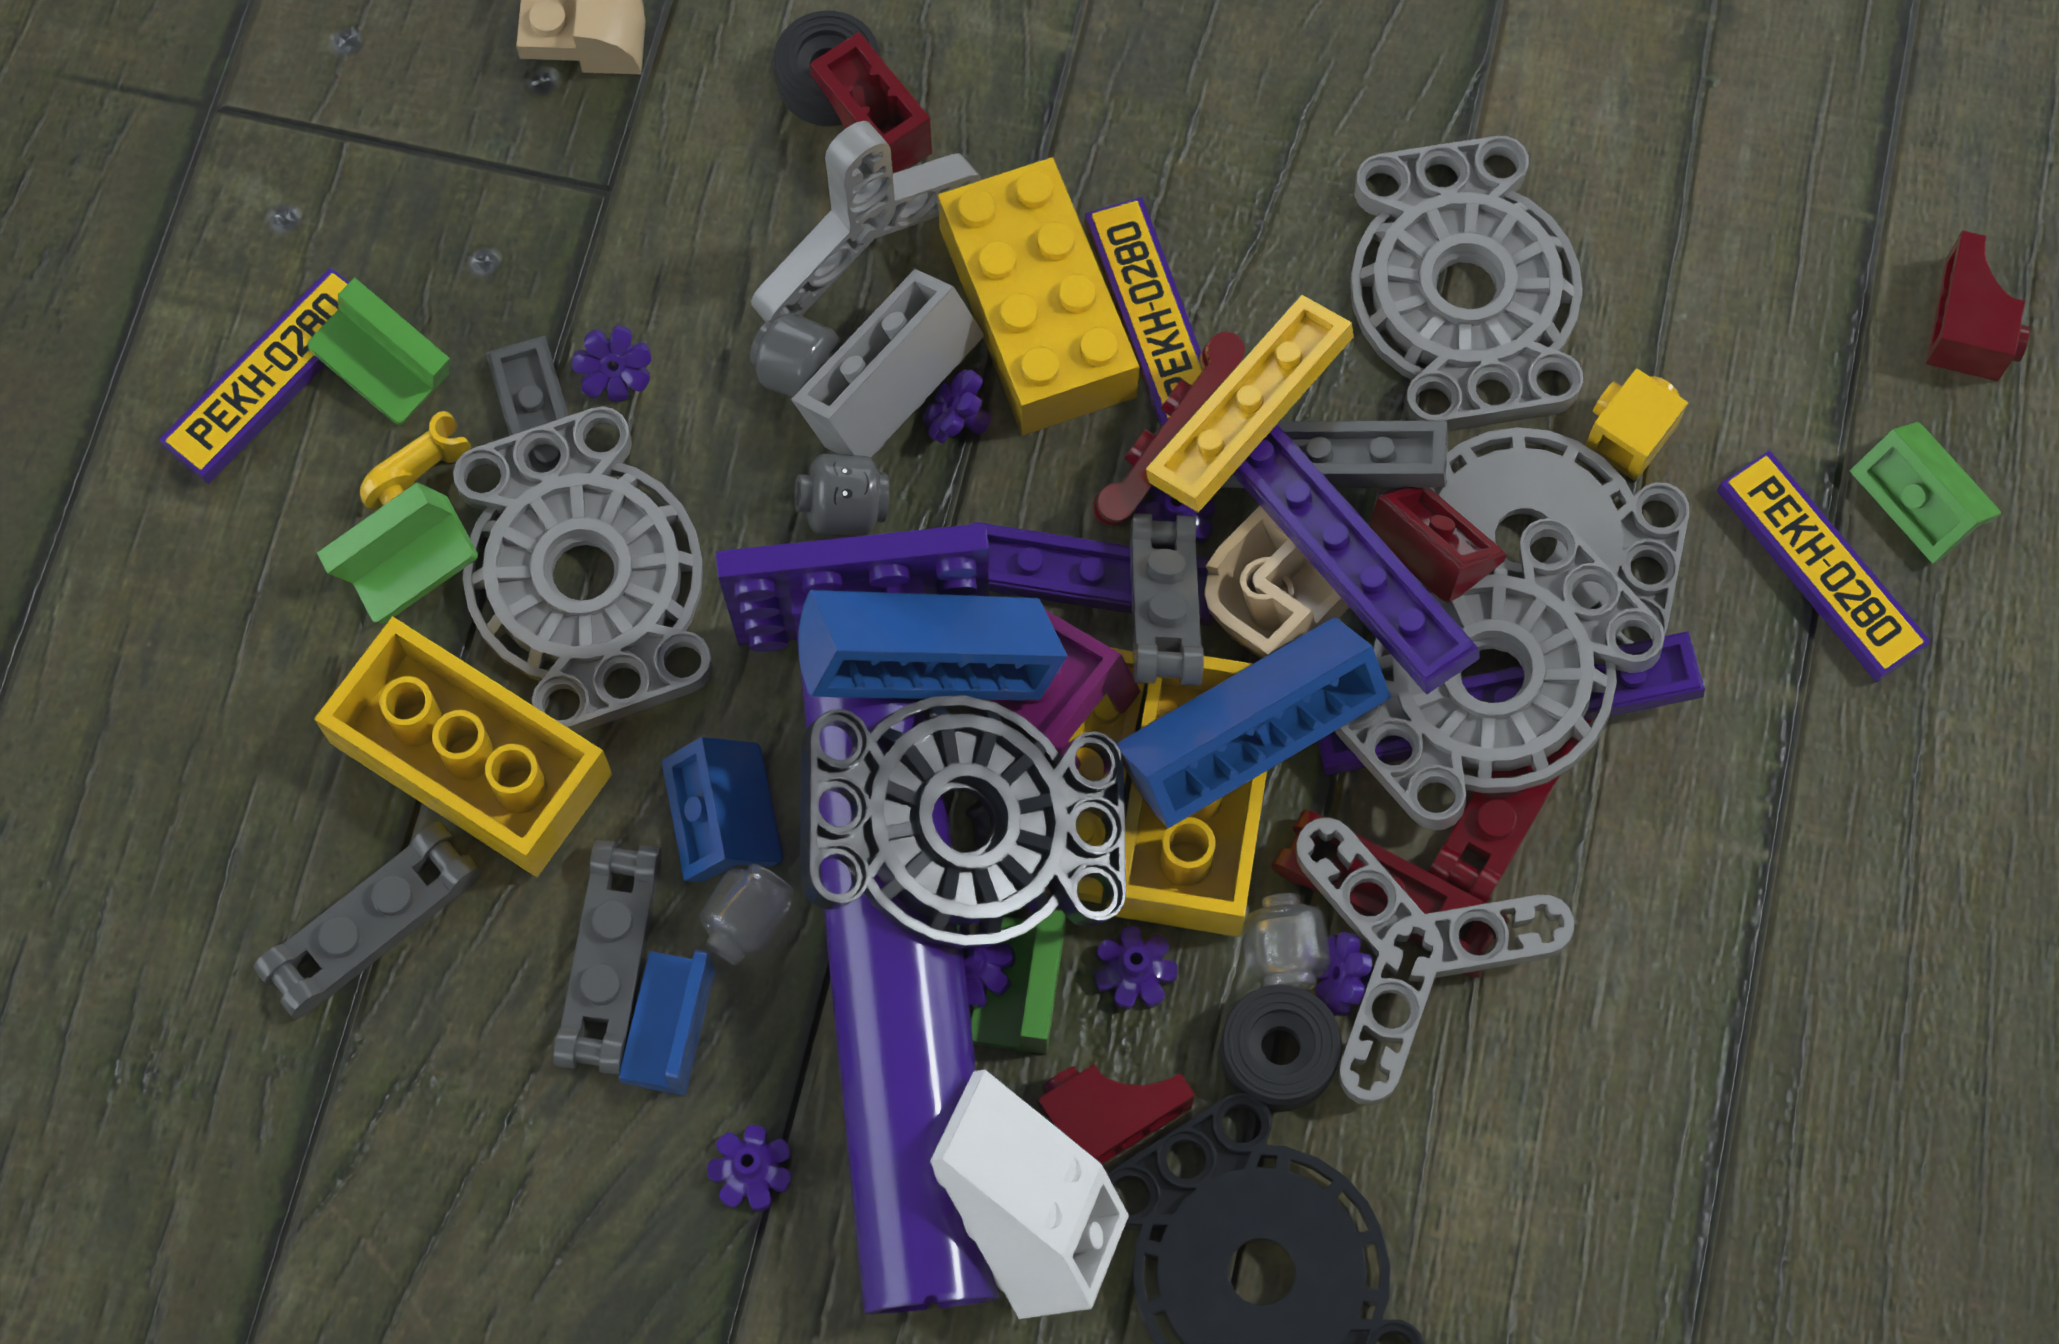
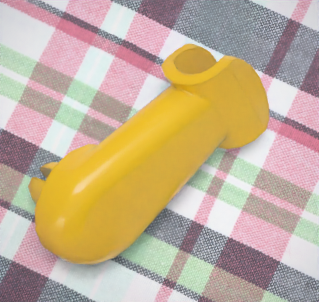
(413, 461)

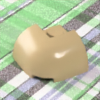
(597, 33)
(1266, 588)

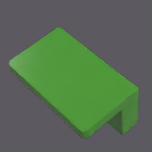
(379, 353)
(1924, 490)
(401, 551)
(1025, 1012)

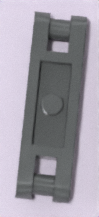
(1165, 600)
(368, 921)
(608, 957)

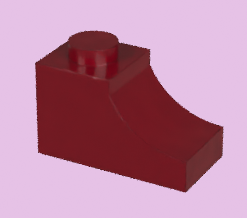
(867, 90)
(1975, 320)
(1108, 1114)

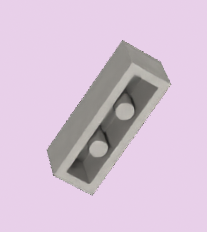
(888, 366)

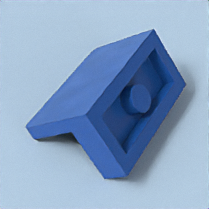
(720, 807)
(667, 1022)

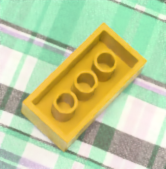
(1038, 296)
(464, 746)
(1202, 865)

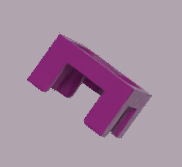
(1077, 688)

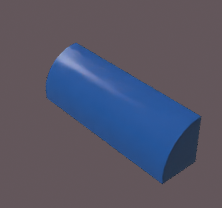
(926, 646)
(1253, 721)

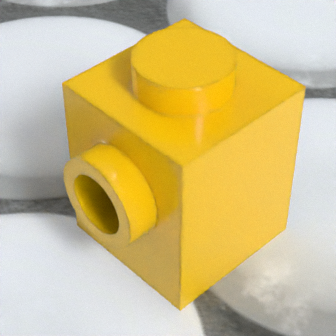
(1635, 422)

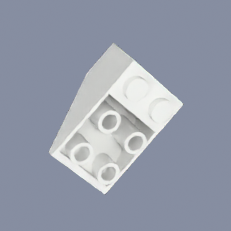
(1029, 1200)

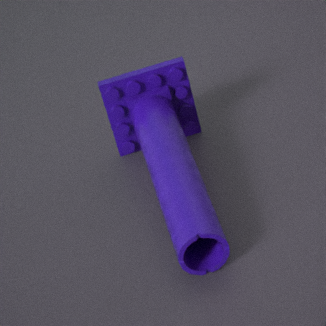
(893, 995)

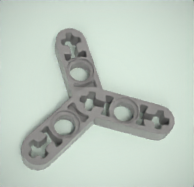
(864, 205)
(1439, 936)

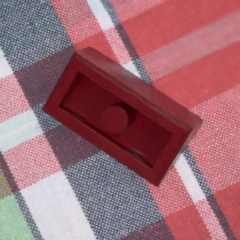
(1434, 541)

